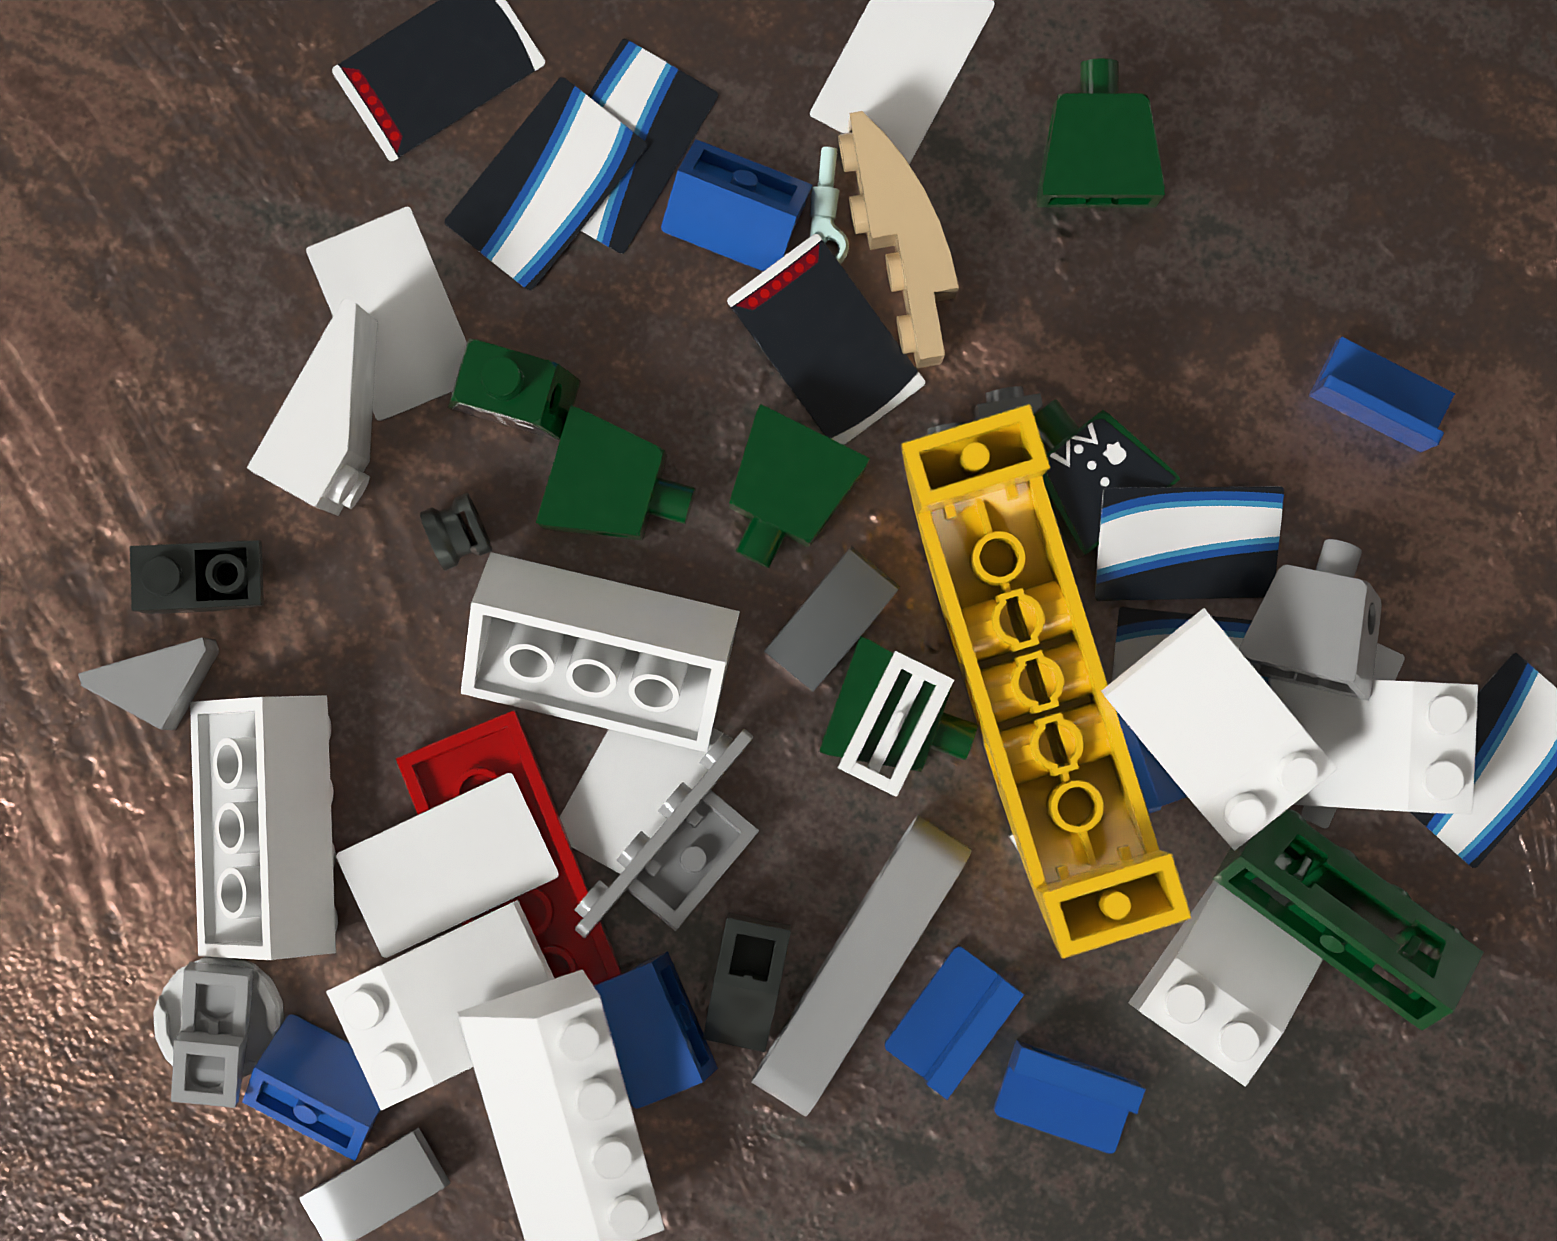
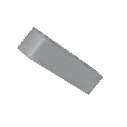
(861, 966)

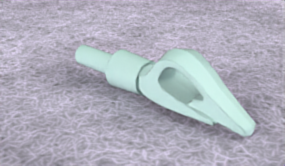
(824, 204)

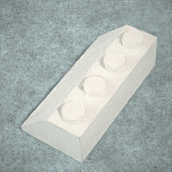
(597, 651)
(263, 827)
(561, 1114)

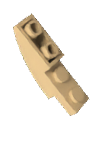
(899, 214)

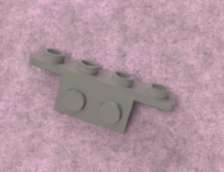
(685, 853)

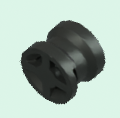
(449, 532)

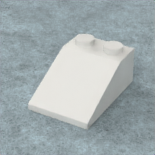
(325, 424)
(1219, 729)
(1396, 751)
(1228, 982)
(406, 1010)

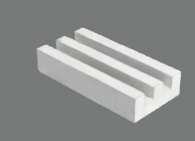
(919, 674)

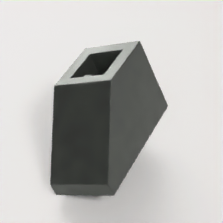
(196, 577)
(746, 982)

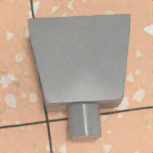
(1318, 625)

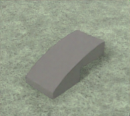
(212, 1034)
(375, 1189)

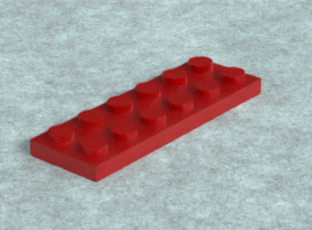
(479, 756)

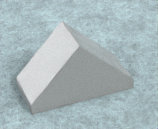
(156, 683)

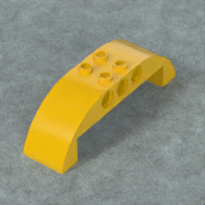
(1038, 683)

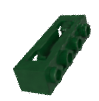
(1352, 918)

